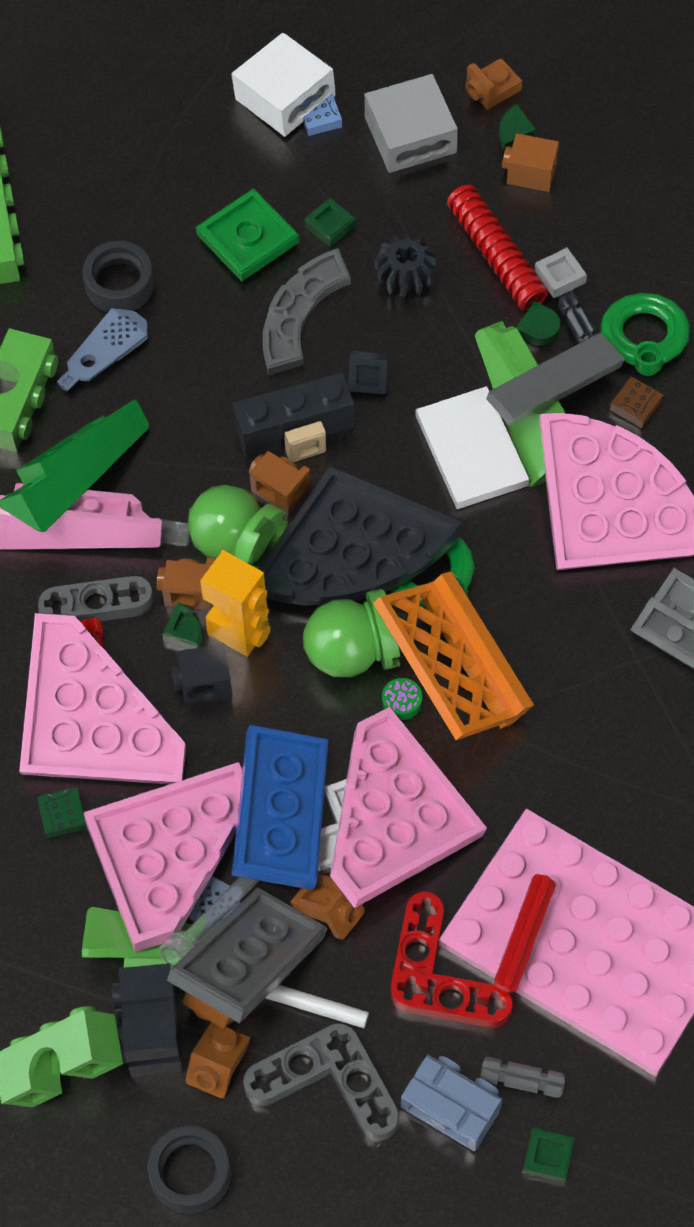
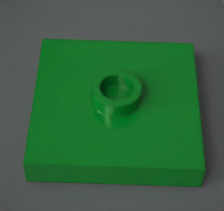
(247, 234)

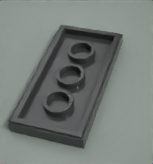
(247, 955)

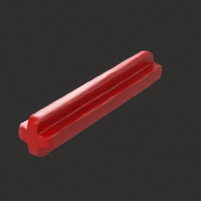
(524, 933)

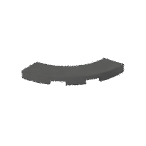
(294, 304)

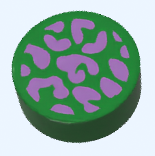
(402, 697)

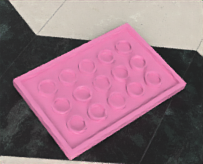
(608, 950)

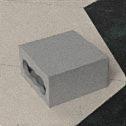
(410, 123)

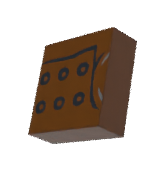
(636, 402)

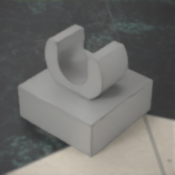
(560, 273)

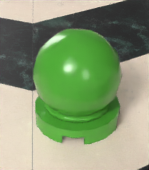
(234, 522)
(348, 637)

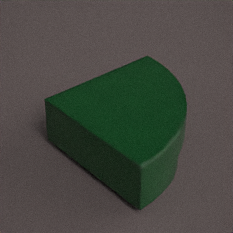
(514, 122)
(183, 628)

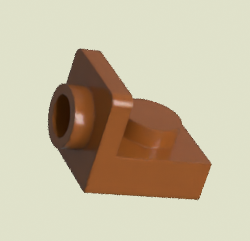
(492, 83)
(328, 905)

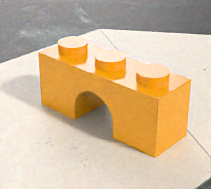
(238, 601)

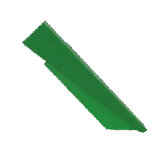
(72, 466)

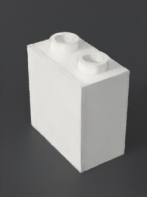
(281, 80)

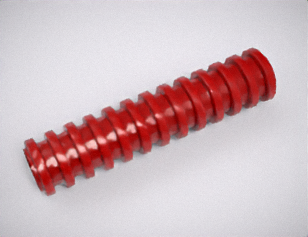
(497, 246)

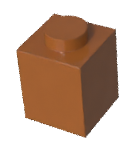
(531, 162)

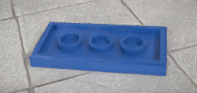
(280, 807)

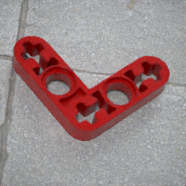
(422, 974)

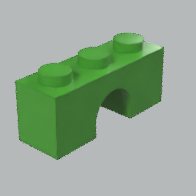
(28, 363)
(77, 1046)

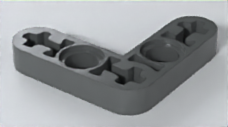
(75, 595)
(326, 1063)

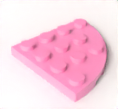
(612, 495)

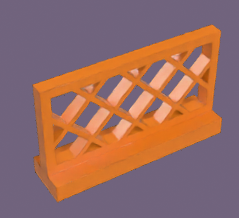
(467, 645)

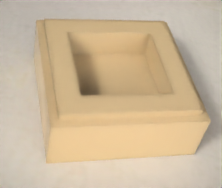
(305, 441)

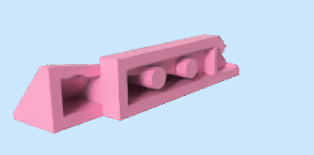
(91, 522)

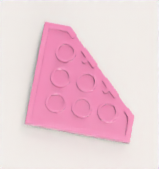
(89, 715)
(395, 812)
(165, 849)

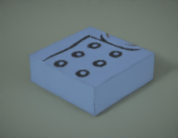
(322, 117)

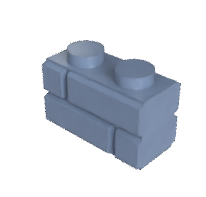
(452, 1101)

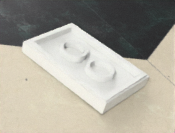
(471, 448)

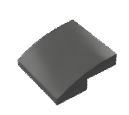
(669, 618)

